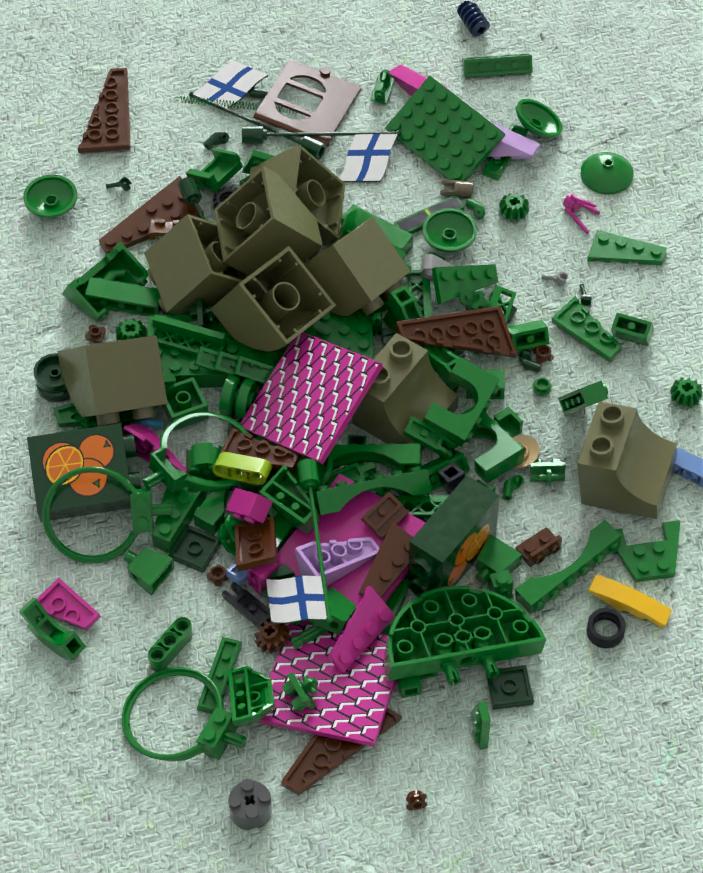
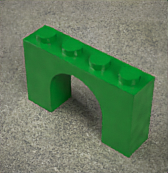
(481, 386)
(503, 456)

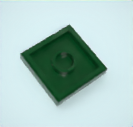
(195, 548)
(510, 688)

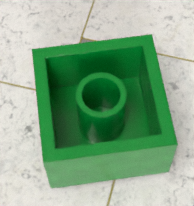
(184, 399)

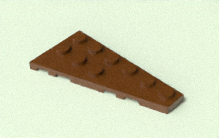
(110, 119)
(165, 205)
(470, 331)
(325, 755)

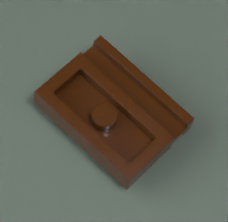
(383, 513)

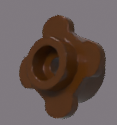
(98, 337)
(544, 349)
(217, 570)
(416, 800)

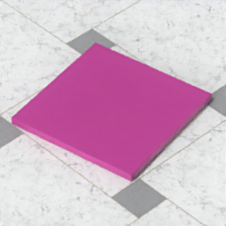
(341, 527)

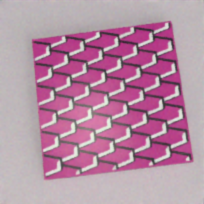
(311, 396)
(347, 702)

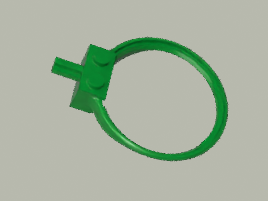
(170, 477)
(141, 510)
(216, 733)

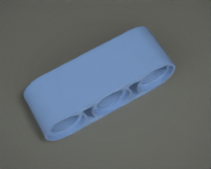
(689, 466)

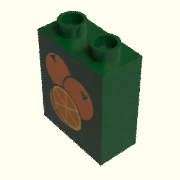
(88, 492)
(452, 537)

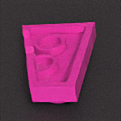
(68, 606)

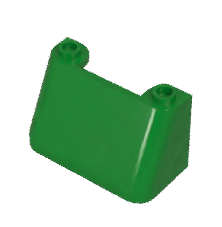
(116, 259)

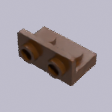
(539, 546)

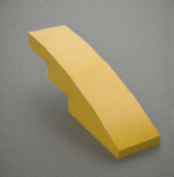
(626, 598)

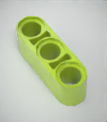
(242, 468)

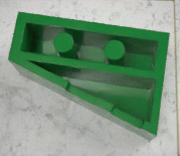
(289, 500)

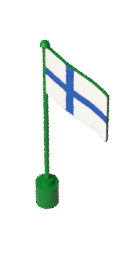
(302, 596)

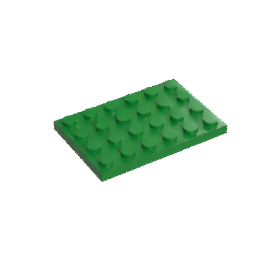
(445, 131)

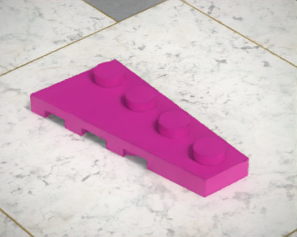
(365, 625)

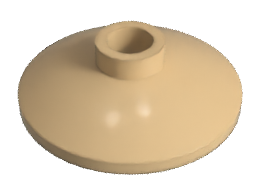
(531, 450)

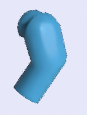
(152, 423)

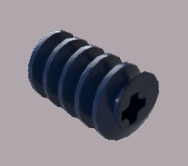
(473, 18)

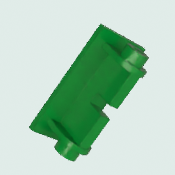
(382, 88)

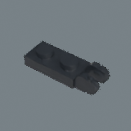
(248, 605)

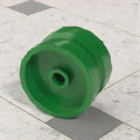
(237, 396)

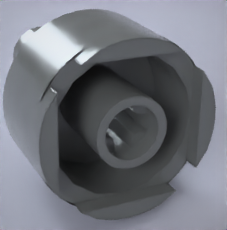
(250, 804)

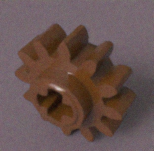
(272, 636)

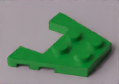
(651, 559)

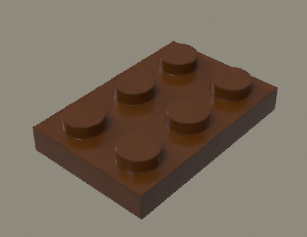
(255, 544)

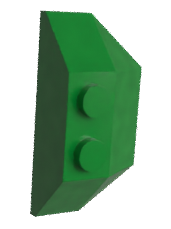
(250, 696)

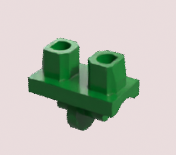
(473, 300)
(547, 471)
(295, 686)

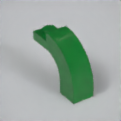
(51, 634)

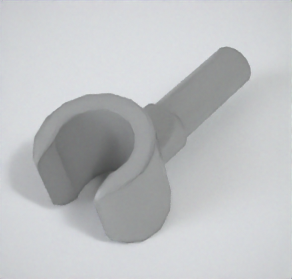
(560, 279)

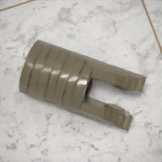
(461, 188)

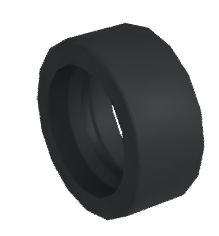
(606, 614)

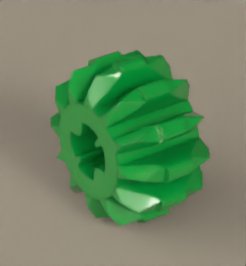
(514, 207)
(130, 330)
(686, 392)

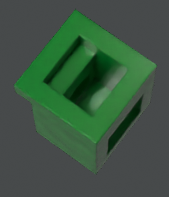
(501, 583)

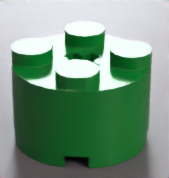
(201, 460)

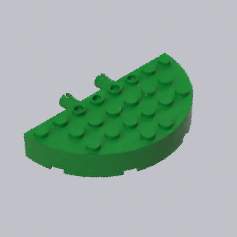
(458, 630)

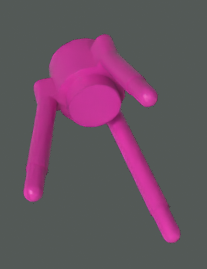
(574, 203)

